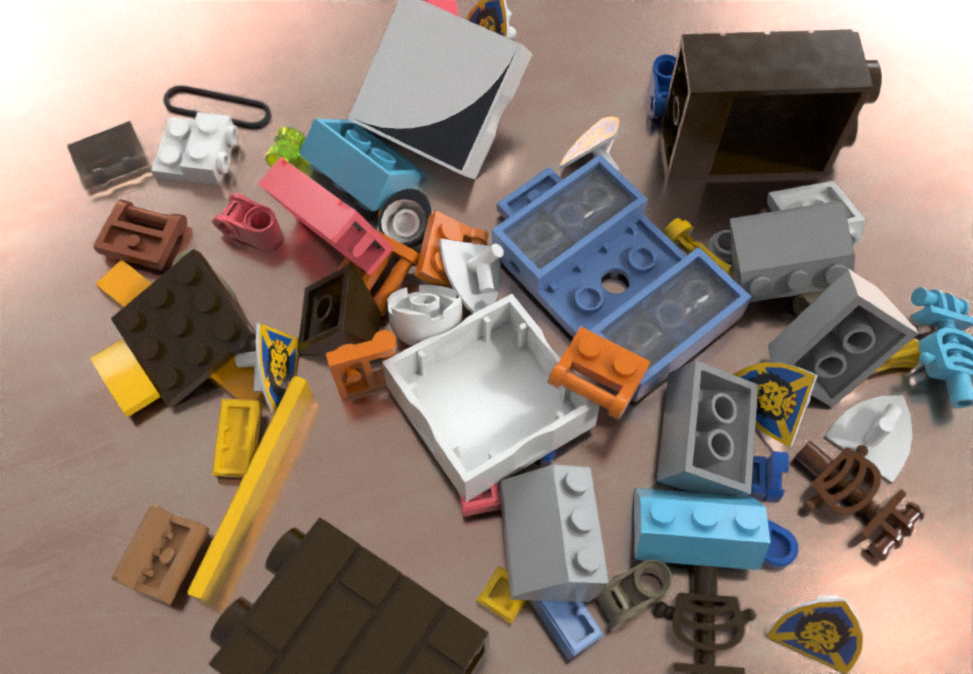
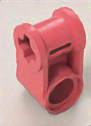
(249, 223)

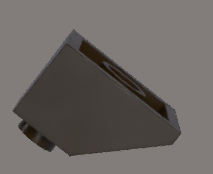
(337, 313)

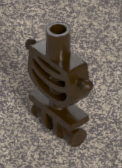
(707, 598)

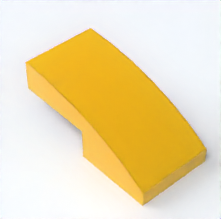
(125, 377)

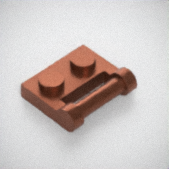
(136, 242)

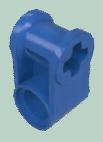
(660, 83)

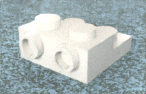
(195, 149)
(818, 194)

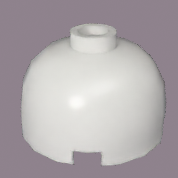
(423, 313)

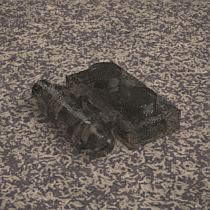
(107, 155)

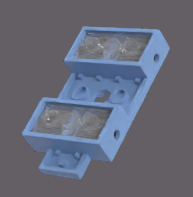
(593, 223)

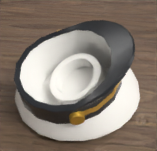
(406, 217)

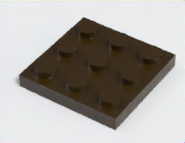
(183, 327)

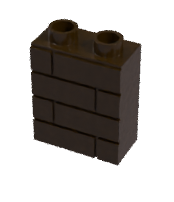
(765, 103)
(342, 614)

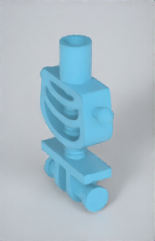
(949, 350)

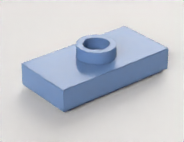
(569, 625)

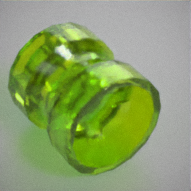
(287, 145)

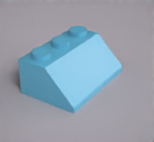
(358, 162)
(700, 529)

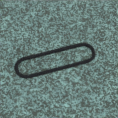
(221, 95)

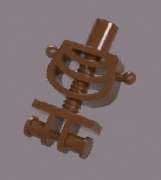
(826, 468)

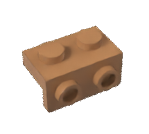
(160, 554)

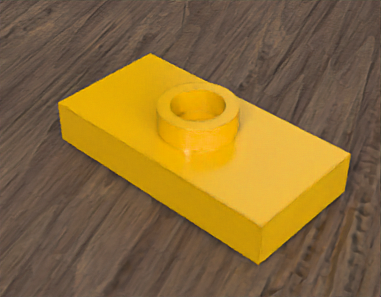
(236, 437)

